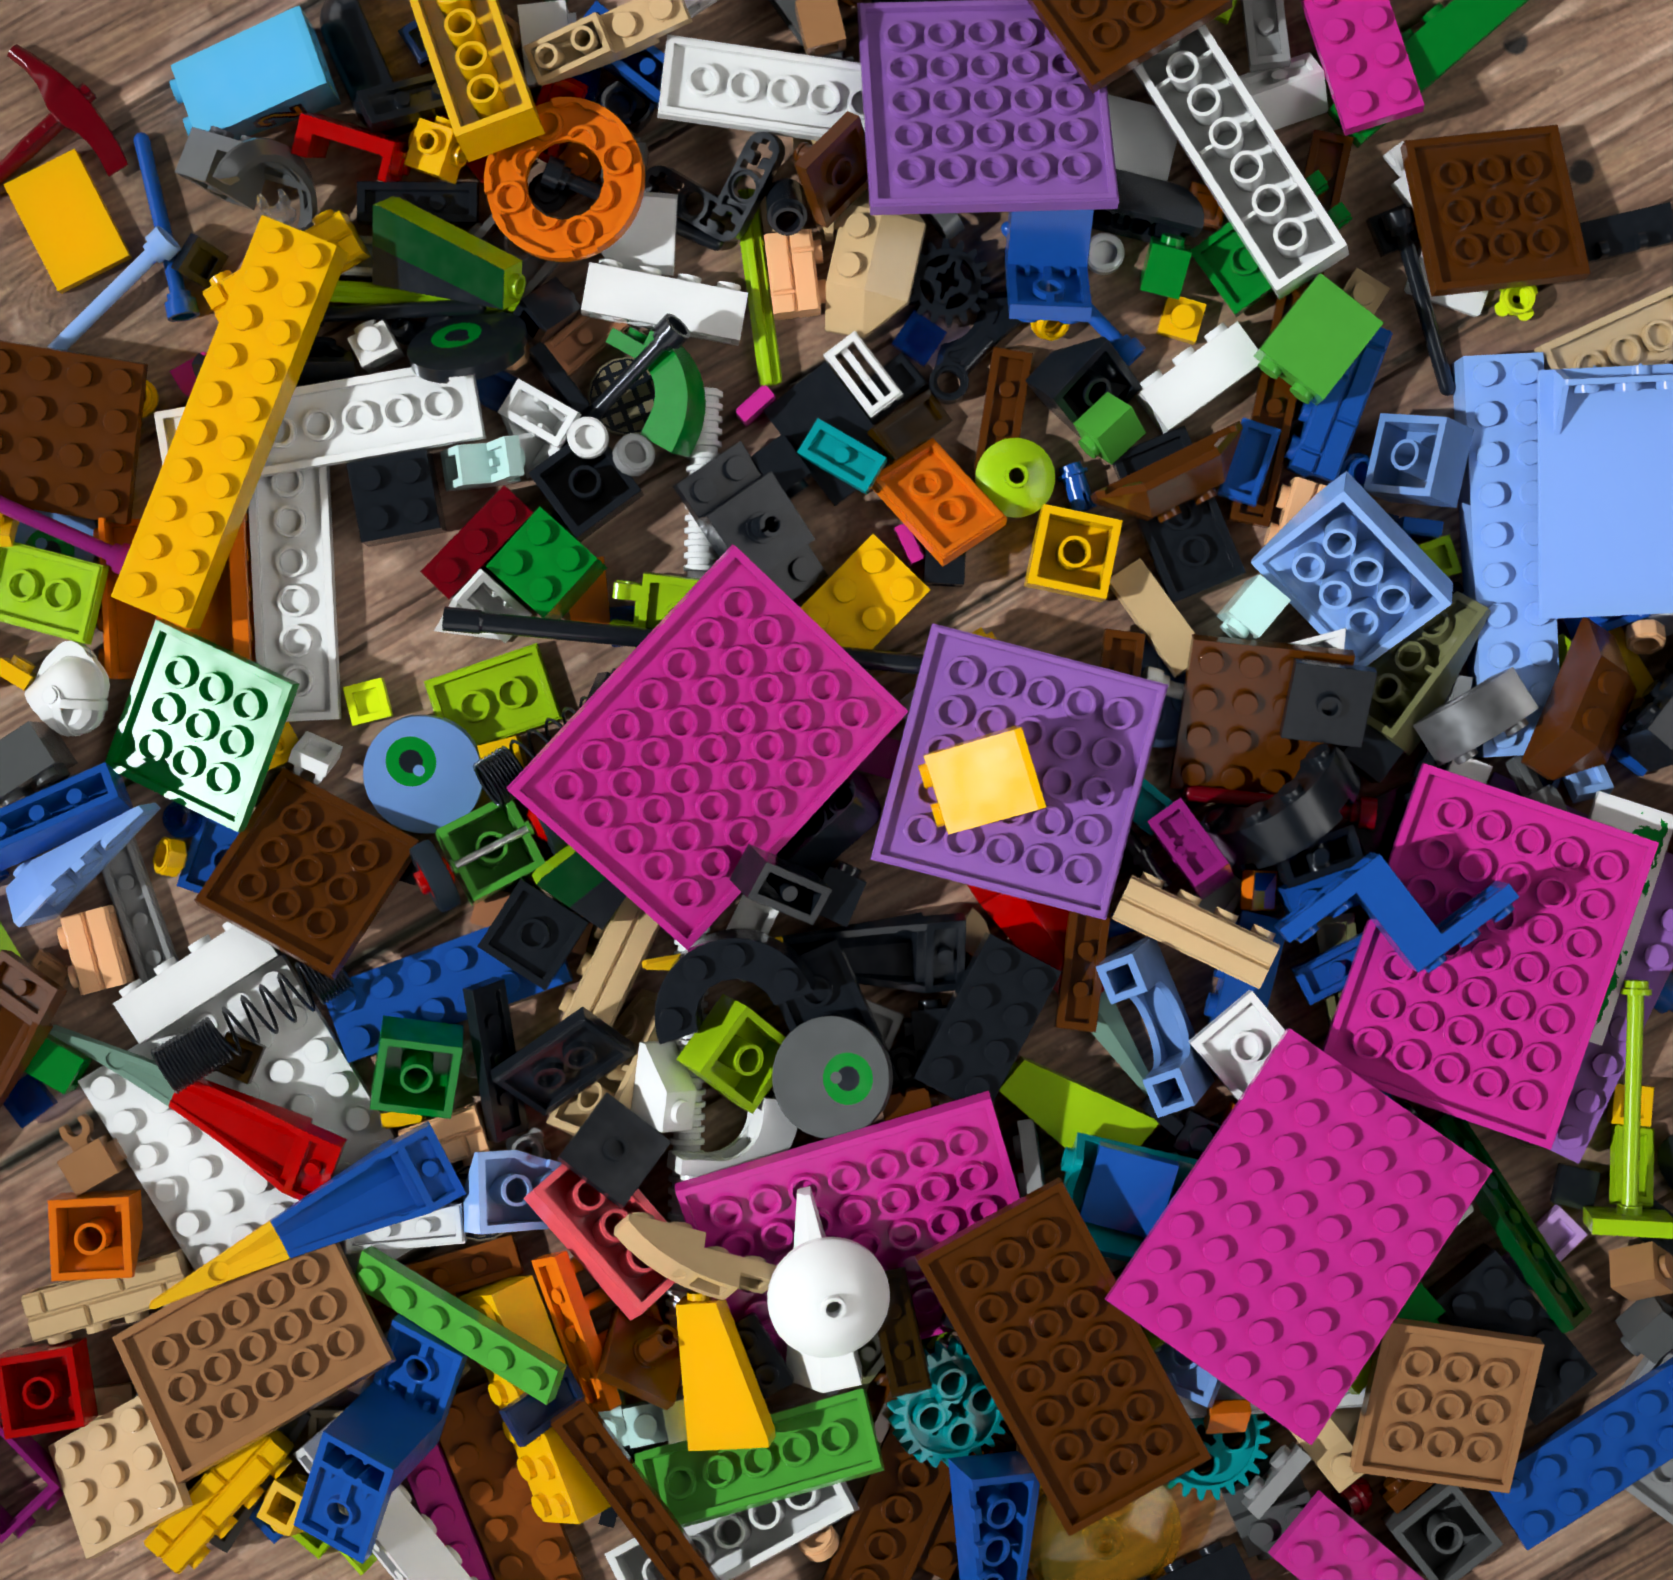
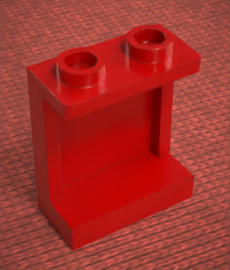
(317, 130)

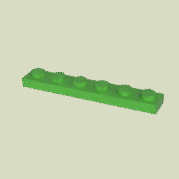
(460, 1325)

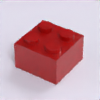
(46, 1388)

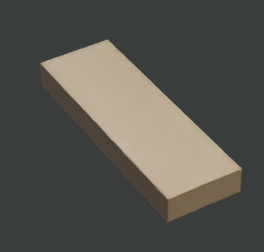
(1154, 615)

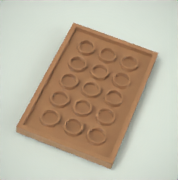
(251, 1356)

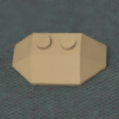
(871, 268)

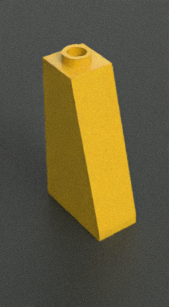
(717, 1379)

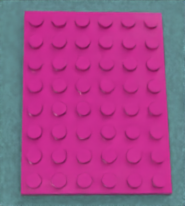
(707, 743)
(1513, 1011)
(881, 1185)
(1299, 1235)

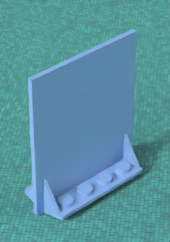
(1605, 491)

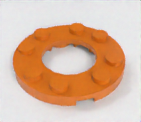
(612, 213)

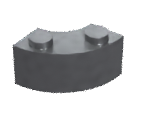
(1476, 717)

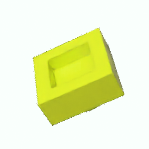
(368, 701)

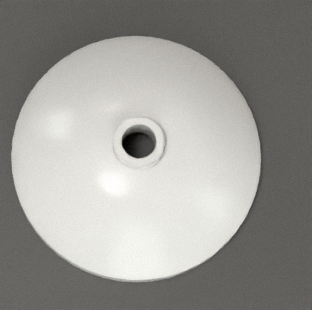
(825, 1273)

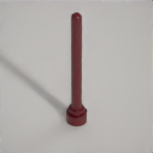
(1362, 812)

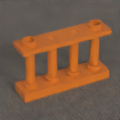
(574, 1324)

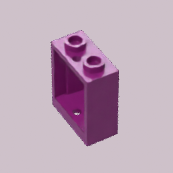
(1191, 848)
(44, 1467)

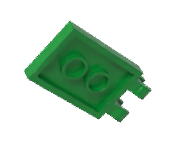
(1233, 268)

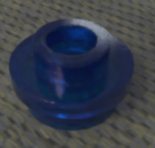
(173, 822)

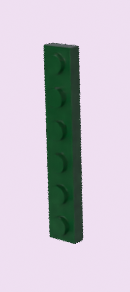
(1519, 1233)

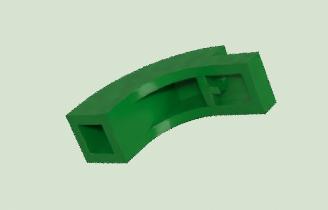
(679, 393)

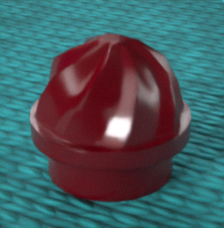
(1354, 1498)

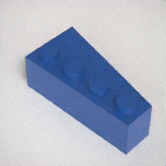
(993, 1514)

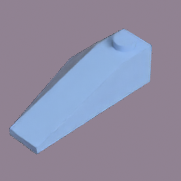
(53, 880)
(497, 1190)

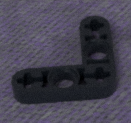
(729, 200)

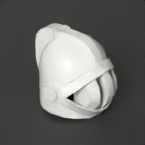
(72, 681)

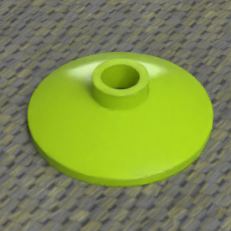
(1011, 498)

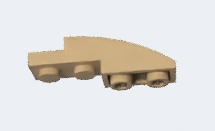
(604, 38)
(680, 1256)

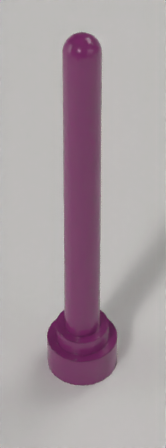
(113, 554)

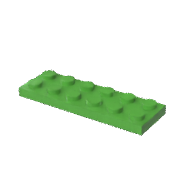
(811, 1450)

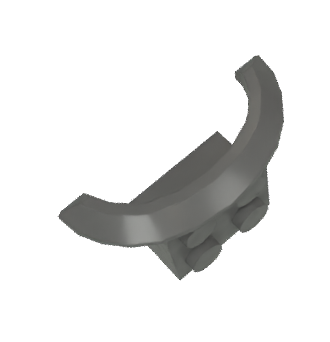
(239, 168)

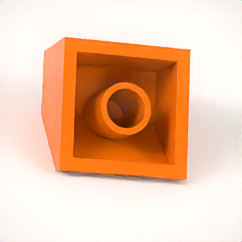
(95, 1234)

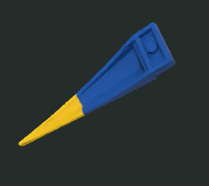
(381, 1189)

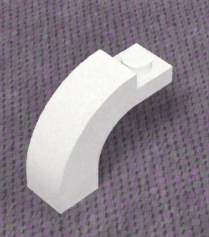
(763, 1135)

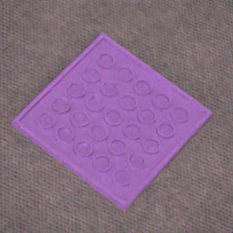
(978, 112)
(1089, 751)

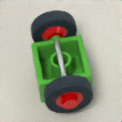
(484, 851)

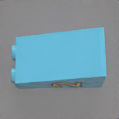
(256, 78)

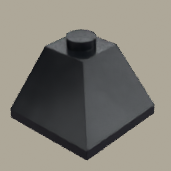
(1079, 376)

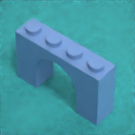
(1142, 975)

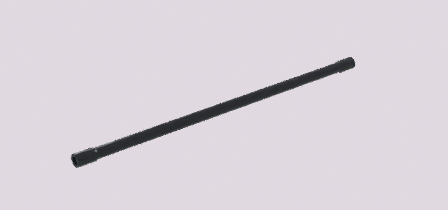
(478, 621)

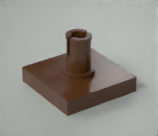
(833, 169)
(642, 1358)

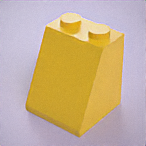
(982, 780)

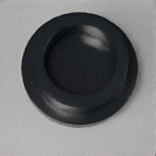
(545, 199)

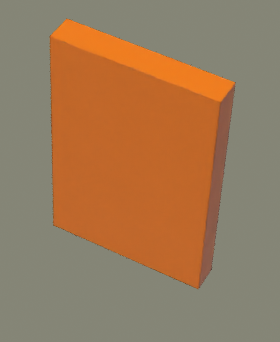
(938, 502)

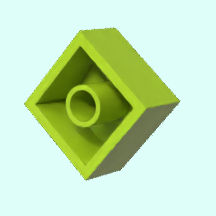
(734, 1053)

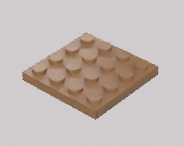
(1446, 1405)

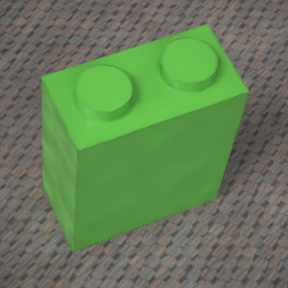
(1317, 340)

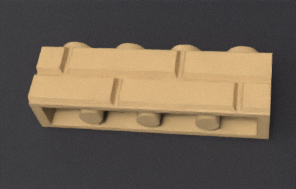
(1195, 931)
(614, 965)
(93, 1303)

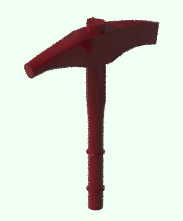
(68, 108)

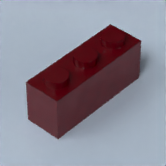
(477, 543)

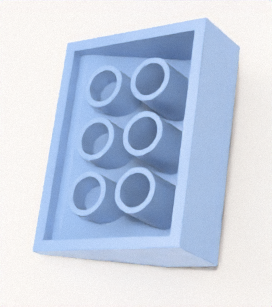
(1354, 571)

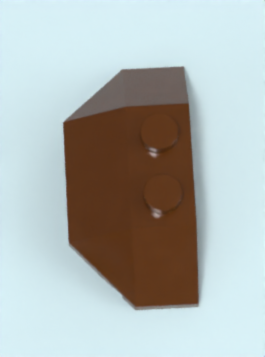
(1174, 479)
(1583, 706)

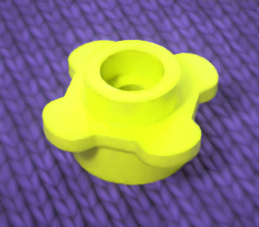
(1523, 308)

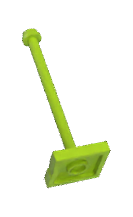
(1630, 1217)

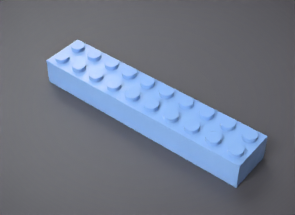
(1501, 529)

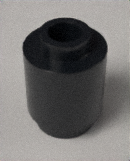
(786, 206)

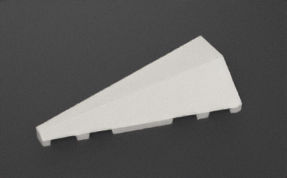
(810, 1371)

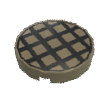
(633, 408)

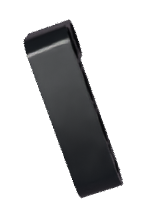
(834, 825)

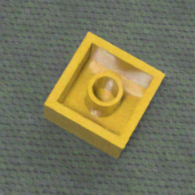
(1073, 553)

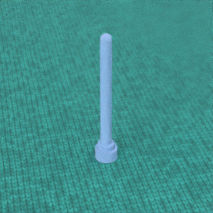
(159, 246)

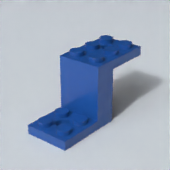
(1048, 265)
(1398, 913)
(380, 1440)

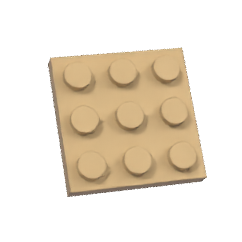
(116, 1478)

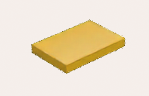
(67, 221)

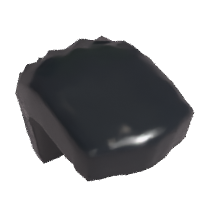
(626, 106)

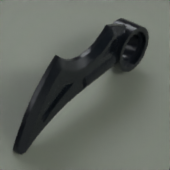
(968, 351)

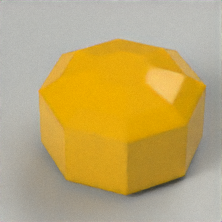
(169, 856)

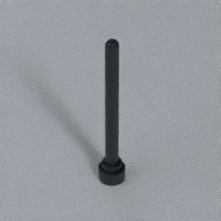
(560, 177)
(1400, 226)
(400, 310)
(668, 334)

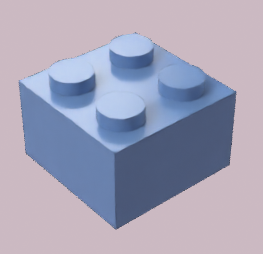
(1418, 459)

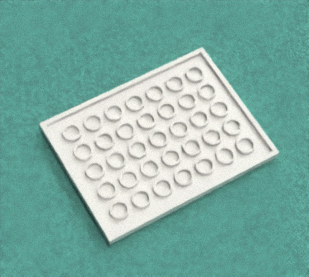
(192, 1179)

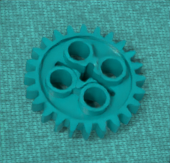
(950, 1405)
(1228, 1462)

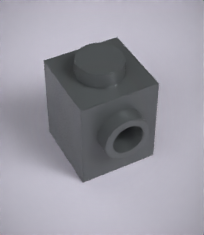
(1647, 1328)

